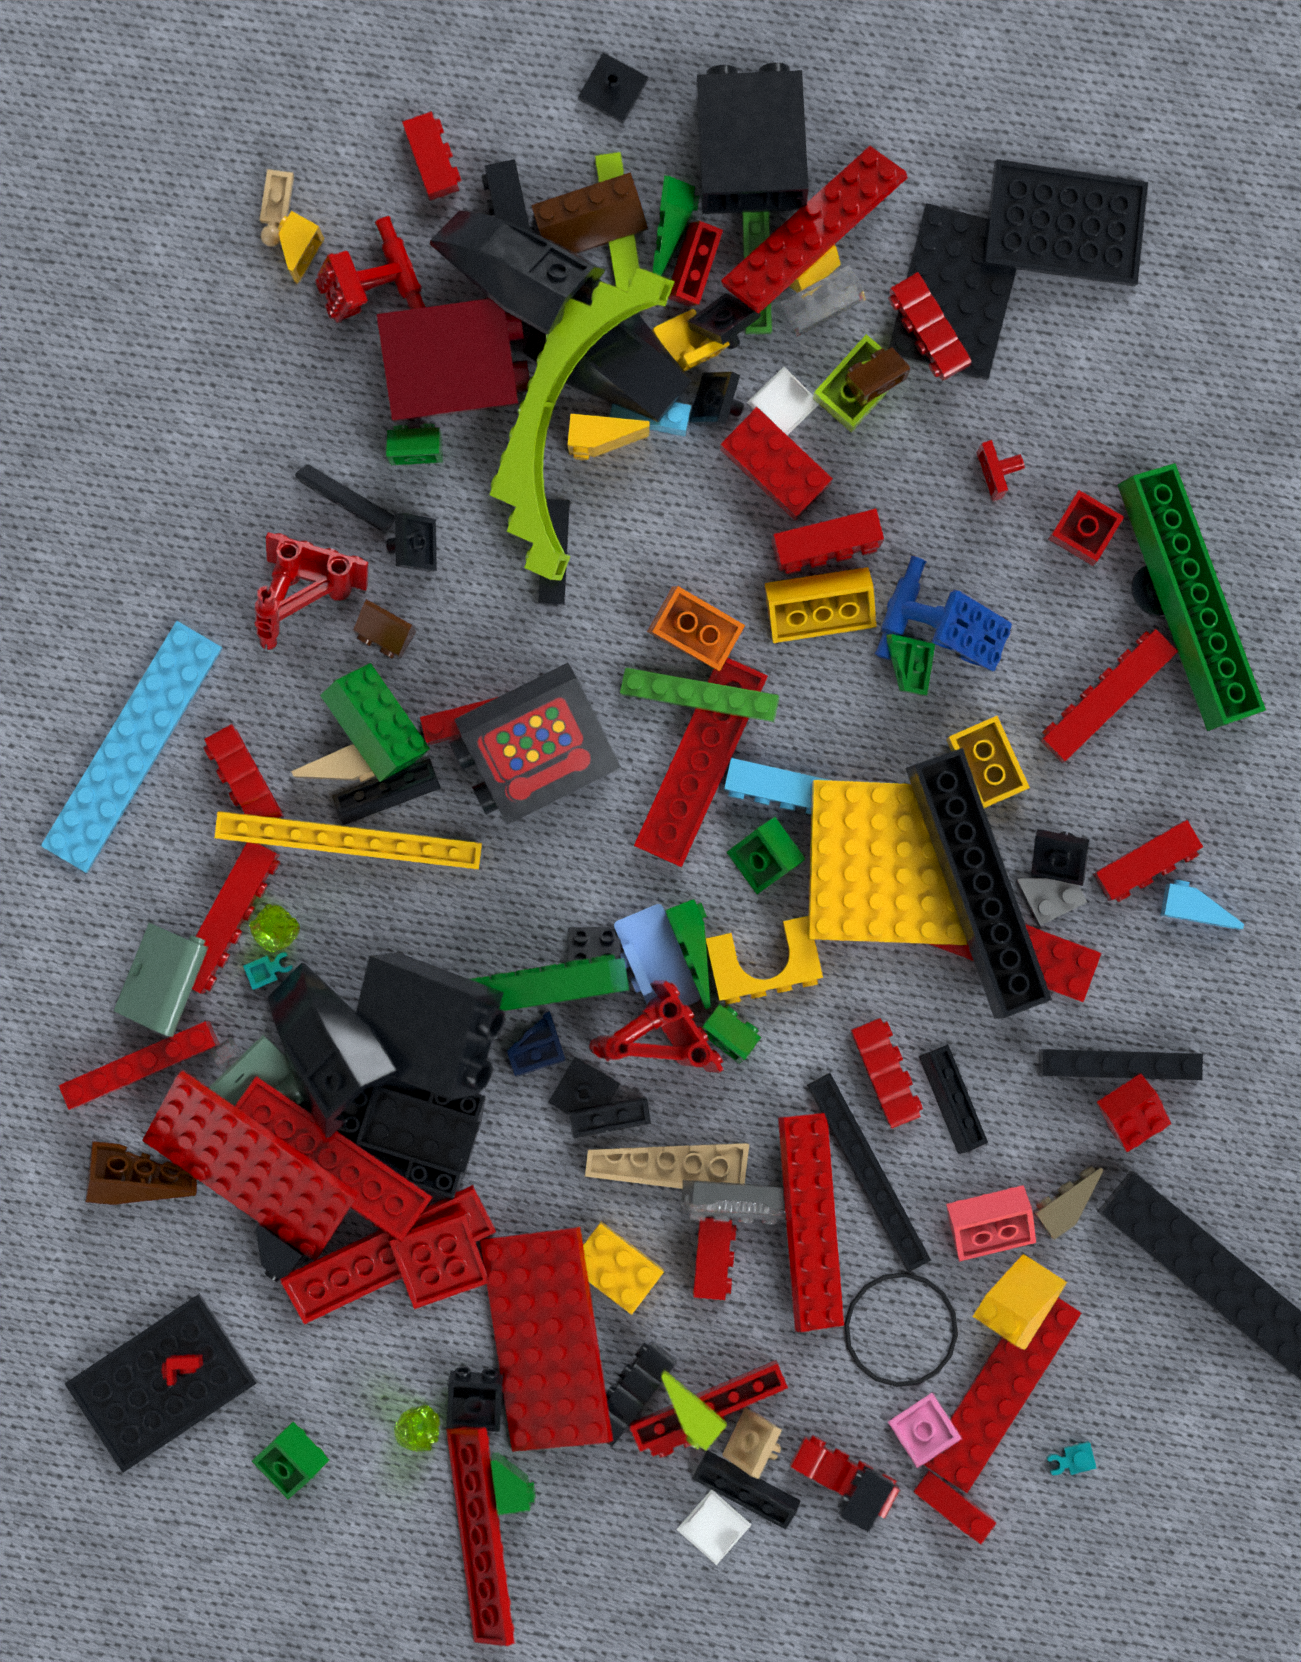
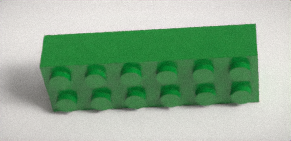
(559, 983)

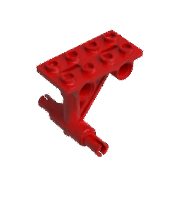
(347, 287)
(296, 560)
(675, 1024)

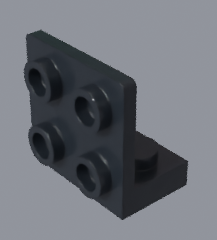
(592, 942)

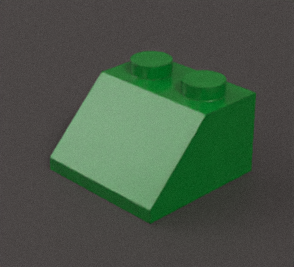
(414, 445)
(765, 855)
(730, 1033)
(290, 1460)
(511, 1486)

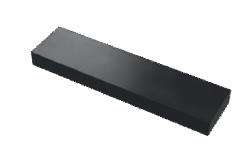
(553, 591)

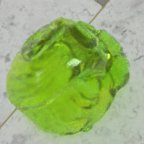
(274, 928)
(407, 1430)

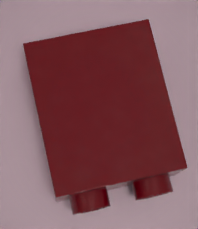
(451, 359)

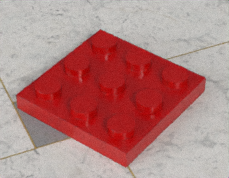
(439, 1260)

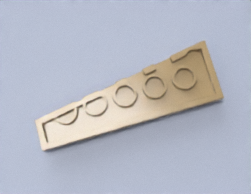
(670, 1164)

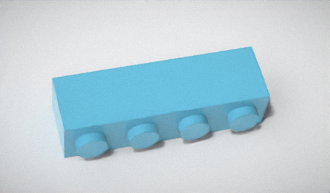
(769, 785)

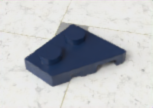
(537, 1048)

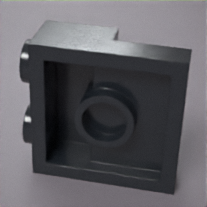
(474, 1399)

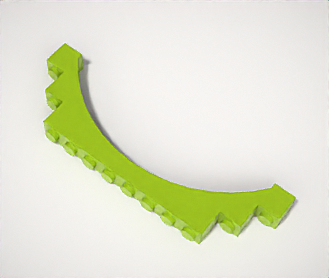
(521, 468)

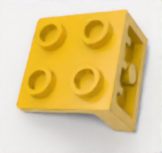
(684, 344)

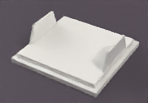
(784, 401)
(713, 1527)

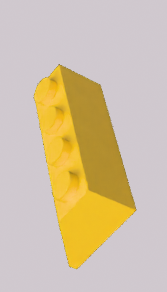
(821, 605)

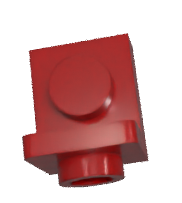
(185, 1364)

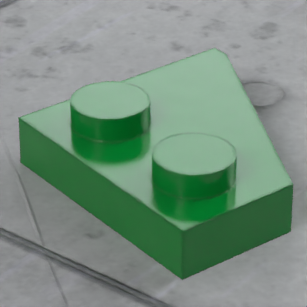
(911, 663)

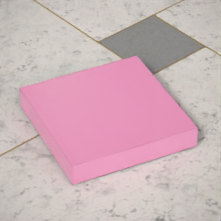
(924, 1430)

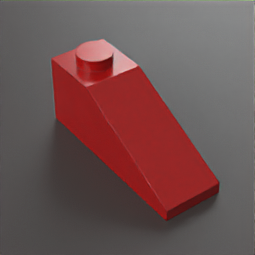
(955, 1507)

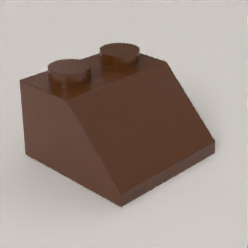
(877, 375)
(383, 629)

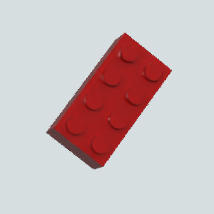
(776, 463)
(828, 540)

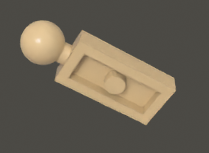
(275, 204)

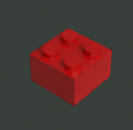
(1086, 528)
(1134, 1112)

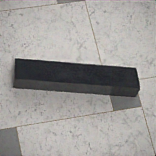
(345, 498)
(392, 791)
(953, 1099)
(746, 1490)

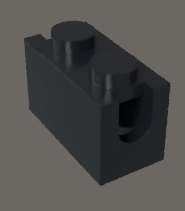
(865, 1498)

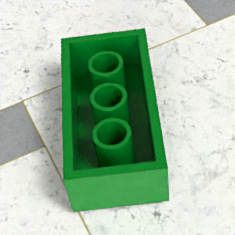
(375, 721)

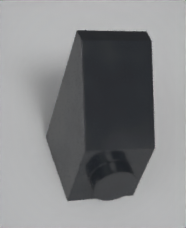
(276, 1254)

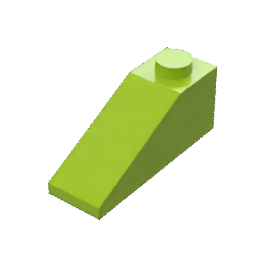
(696, 1417)

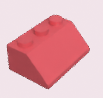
(991, 1223)

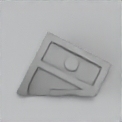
(1050, 897)

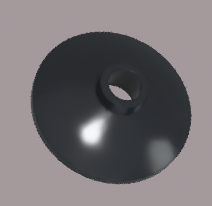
(1140, 591)

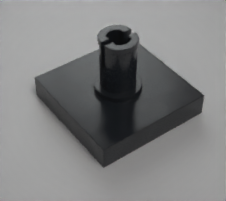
(613, 87)
(724, 320)
(716, 399)
(414, 542)
(1060, 857)
(583, 1088)

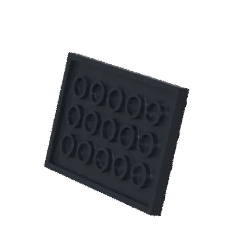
(1065, 223)
(970, 294)
(131, 1400)

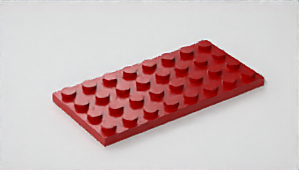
(249, 1166)
(546, 1340)

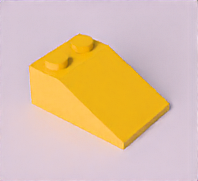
(599, 434)
(1020, 1301)

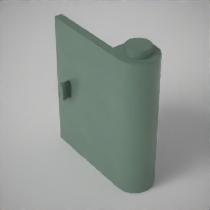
(161, 979)
(260, 1060)

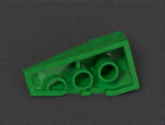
(676, 212)
(690, 934)

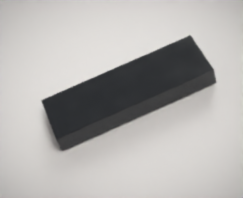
(609, 1117)

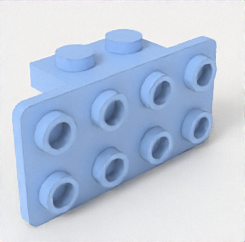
(654, 954)

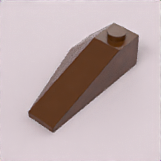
(130, 1178)

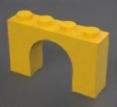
(732, 982)

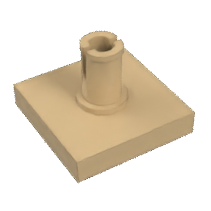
(752, 1443)

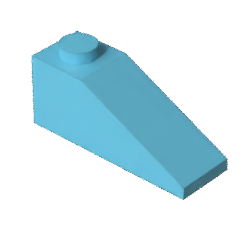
(673, 422)
(1192, 905)

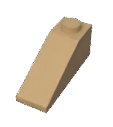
(340, 765)

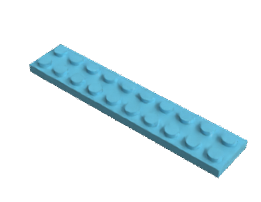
(131, 747)

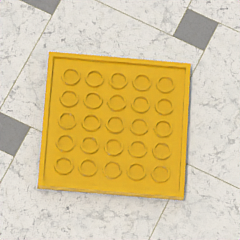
(875, 868)

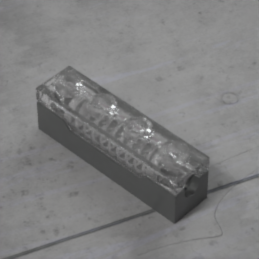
(733, 1200)

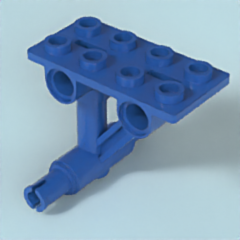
(959, 625)

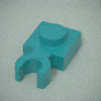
(263, 971)
(1077, 1459)

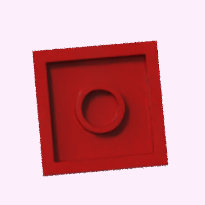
(996, 469)

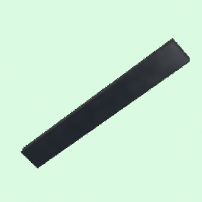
(869, 1172)

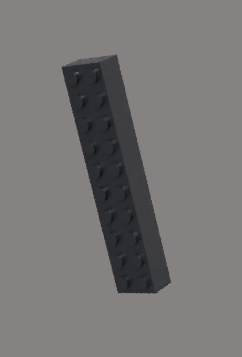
(978, 884)
(1207, 1269)

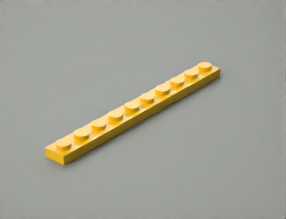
(347, 840)

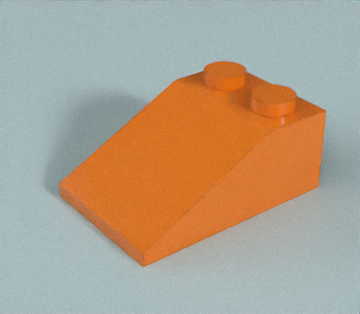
(695, 628)

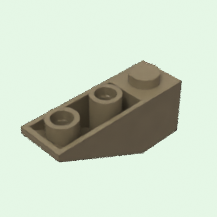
(1065, 1208)

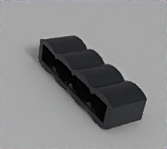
(636, 1386)

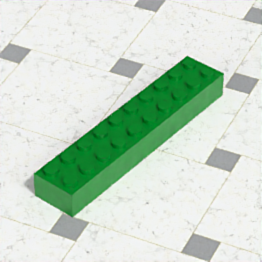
(1191, 596)

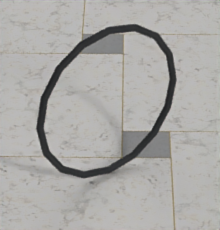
(954, 1327)

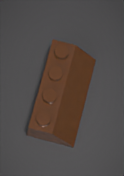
(592, 214)

